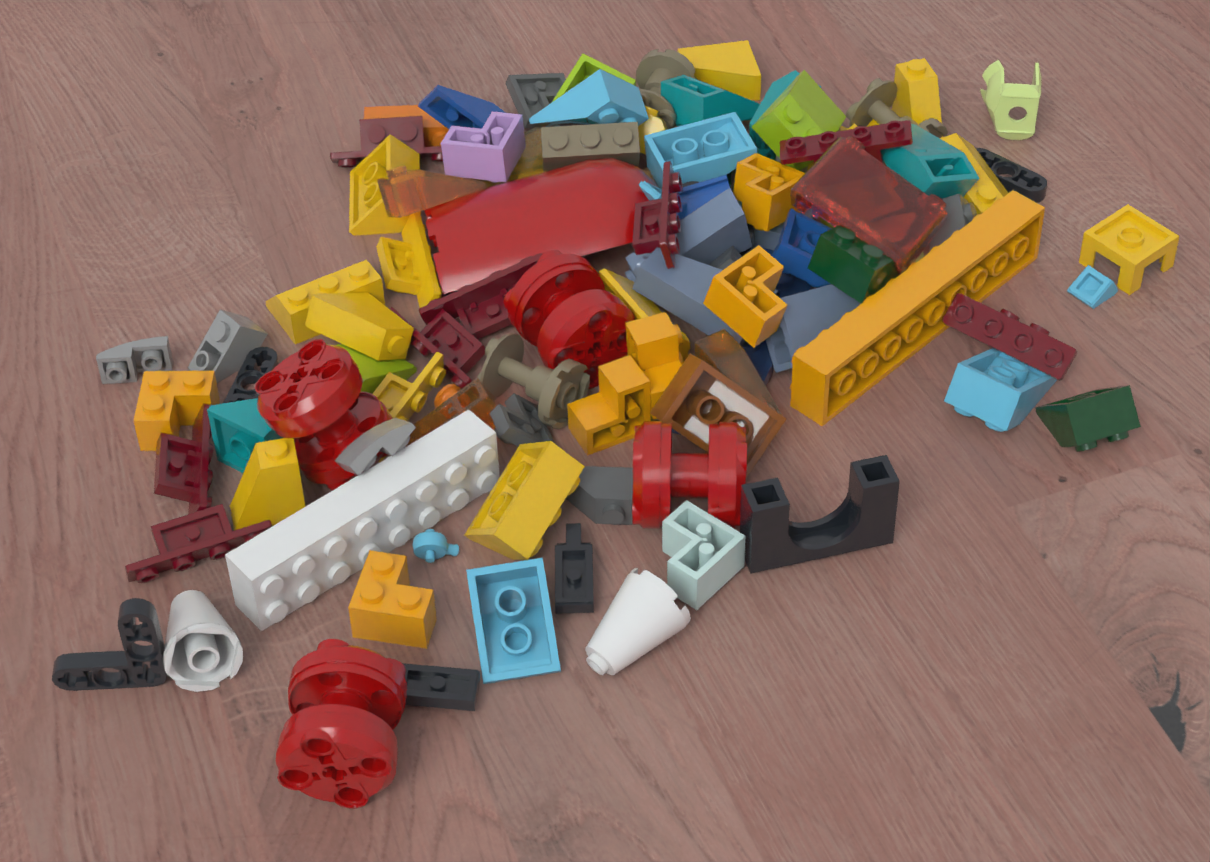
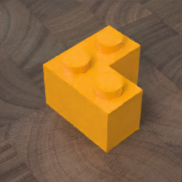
(764, 190)
(746, 296)
(655, 348)
(171, 401)
(614, 411)
(388, 607)

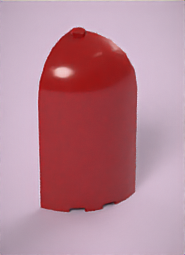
(562, 209)

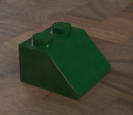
(851, 263)
(1091, 417)

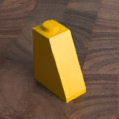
(727, 67)
(917, 91)
(361, 324)
(269, 485)

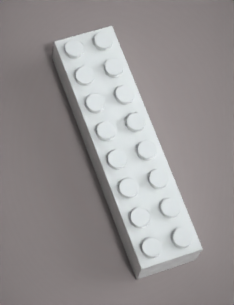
(370, 512)

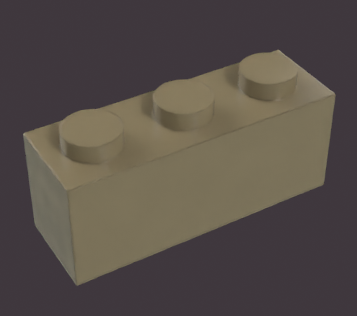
(585, 142)

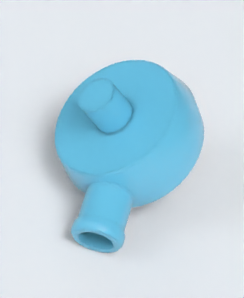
(432, 546)

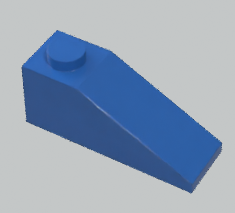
(457, 108)

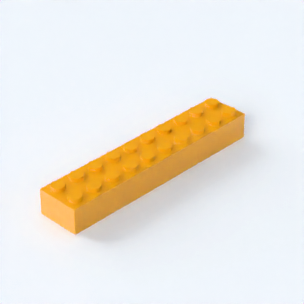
(910, 308)

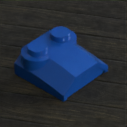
(797, 247)

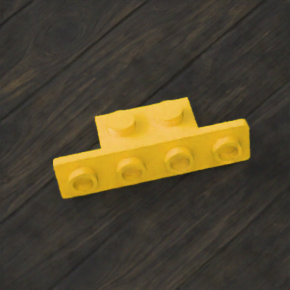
(409, 263)
(404, 397)

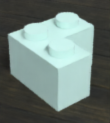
(702, 553)

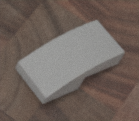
(126, 360)
(386, 437)

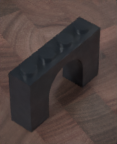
(859, 523)

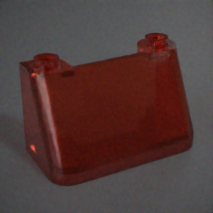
(871, 200)

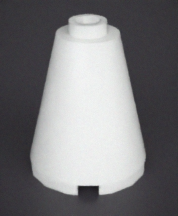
(635, 623)
(199, 644)

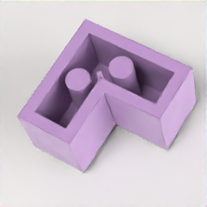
(487, 151)

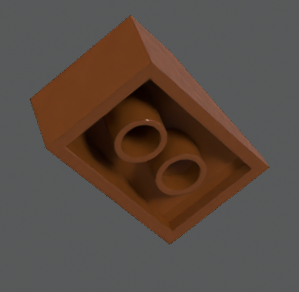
(705, 397)

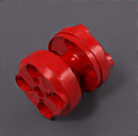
(569, 313)
(321, 407)
(709, 475)
(342, 724)

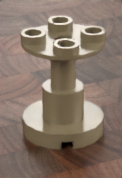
(656, 68)
(877, 105)
(547, 386)

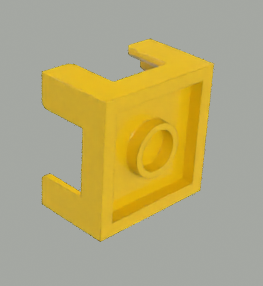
(1131, 243)

